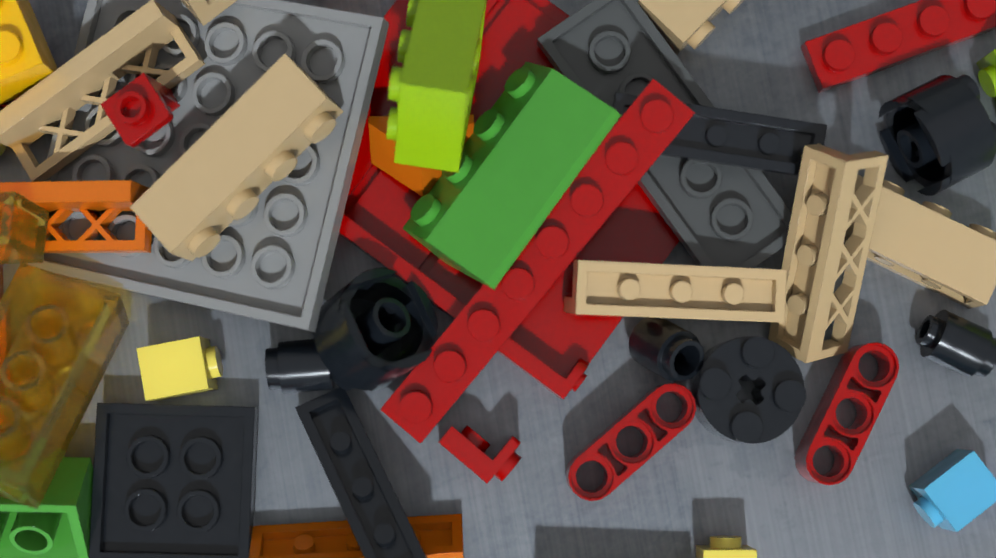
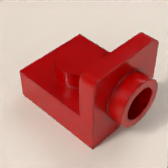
(140, 109)
(471, 450)

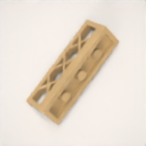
(85, 77)
(817, 252)
(677, 291)

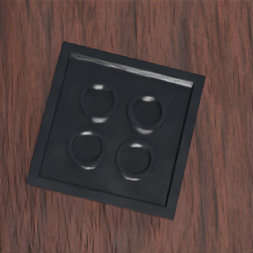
(173, 481)

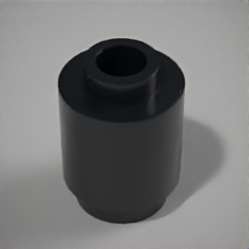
(957, 344)
(666, 349)
(296, 368)

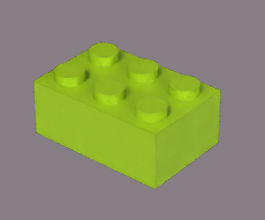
(435, 82)

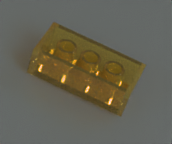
(52, 359)

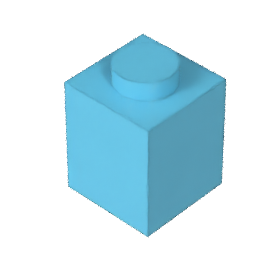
(954, 491)

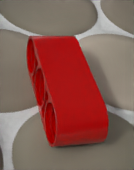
(868, 400)
(655, 435)

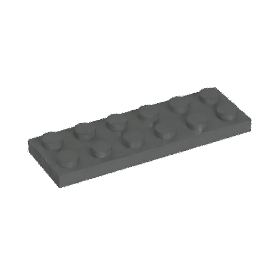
(713, 209)

